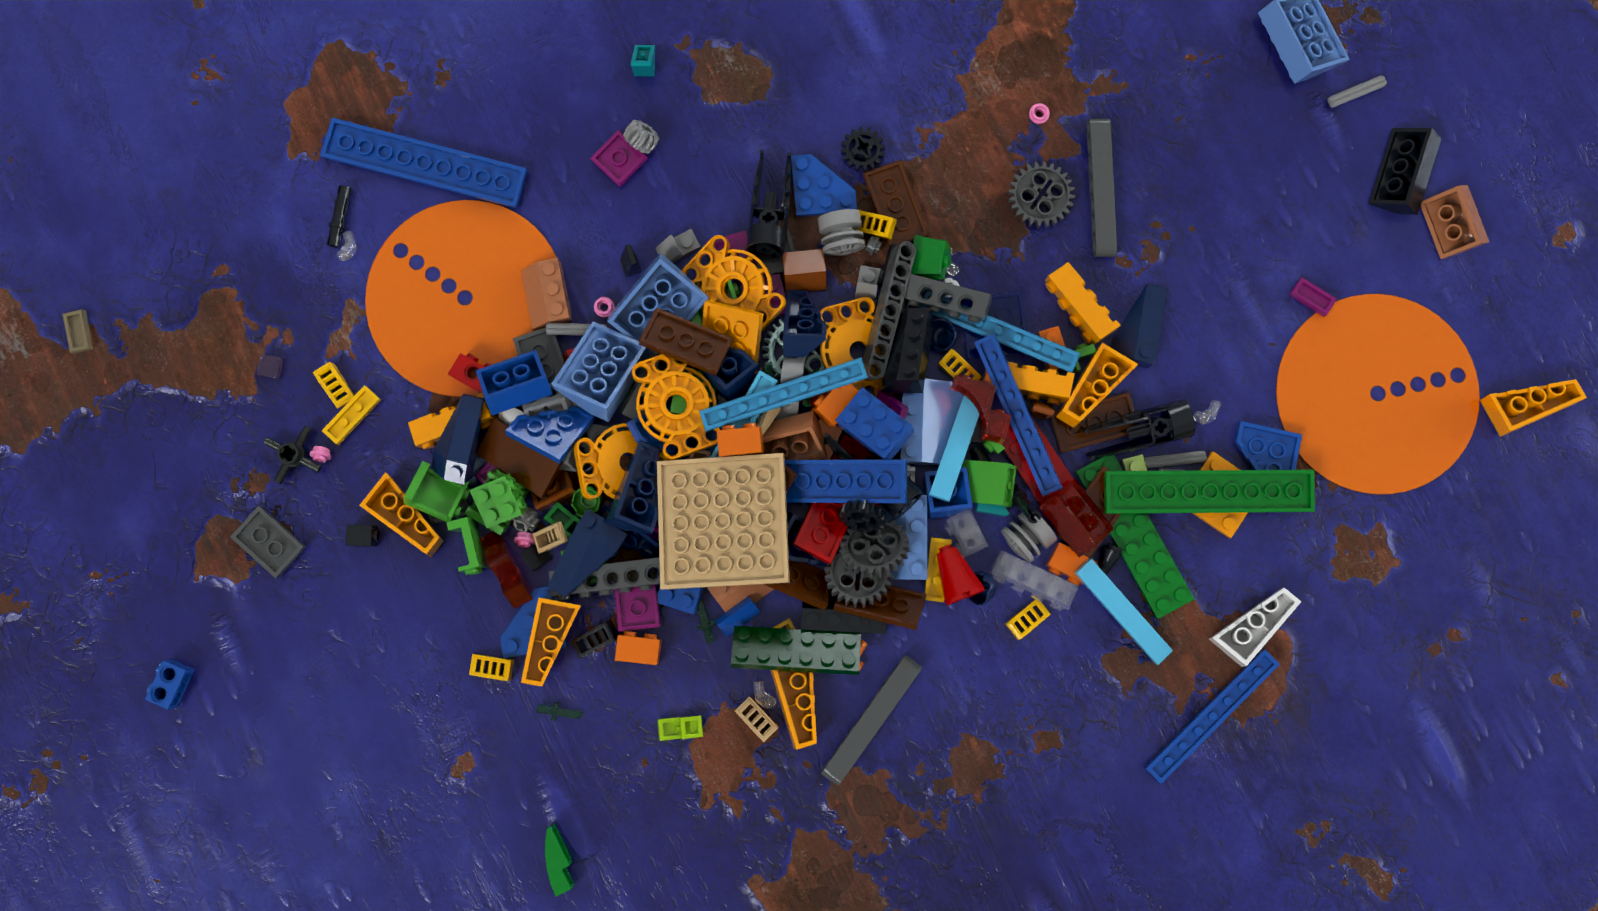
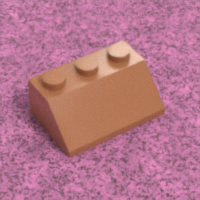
(1454, 221)
(546, 293)
(796, 437)
(732, 595)

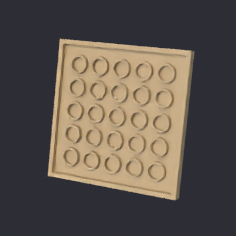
(722, 521)

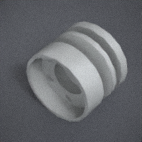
(841, 232)
(1027, 536)

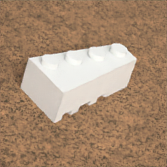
(1252, 630)

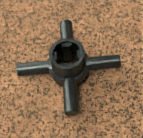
(298, 459)

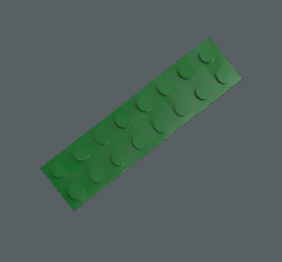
(1143, 552)

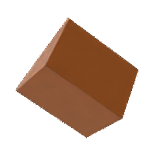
(804, 270)
(560, 490)

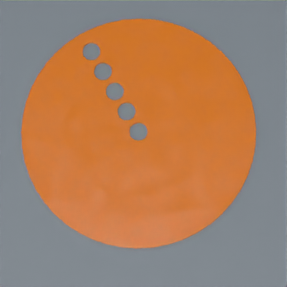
(425, 328)
(1369, 442)

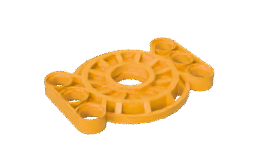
(725, 267)
(846, 332)
(661, 387)
(604, 461)

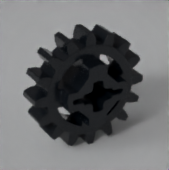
(859, 141)
(862, 516)

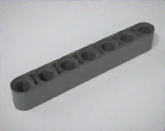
(1101, 187)
(894, 303)
(871, 720)

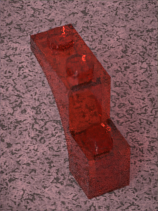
(981, 394)
(503, 566)

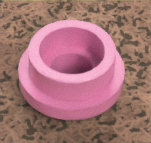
(1039, 108)
(601, 301)
(320, 454)
(524, 539)

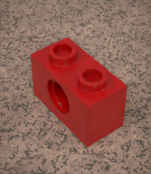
(462, 371)

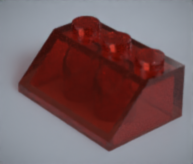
(1076, 518)

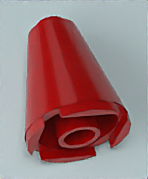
(956, 576)

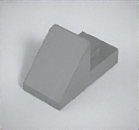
(679, 246)
(867, 284)

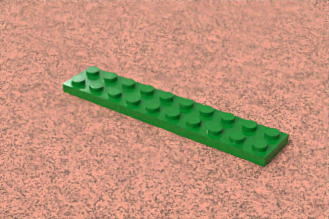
(1209, 491)

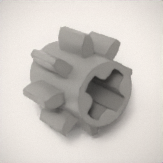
(526, 521)

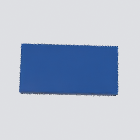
(737, 616)

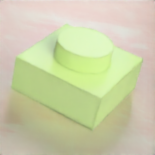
(1134, 463)

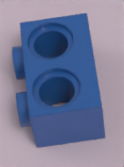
(174, 686)

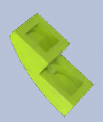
(680, 727)

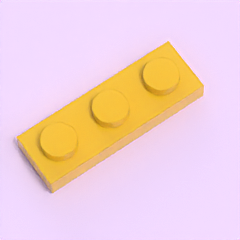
(351, 415)
(933, 583)

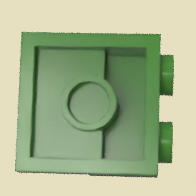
(498, 500)

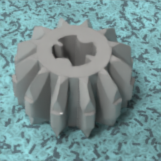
(641, 136)

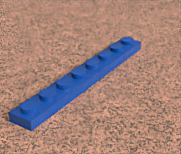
(1021, 419)
(1211, 716)

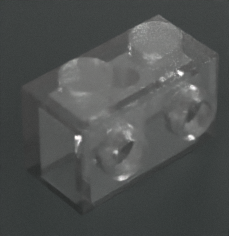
(966, 533)

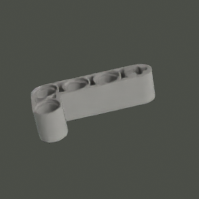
(791, 369)

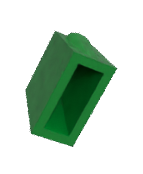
(931, 258)

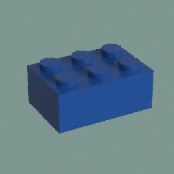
(513, 382)
(874, 425)

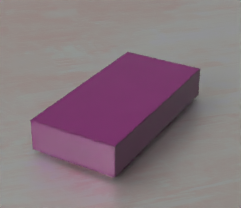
(1312, 297)

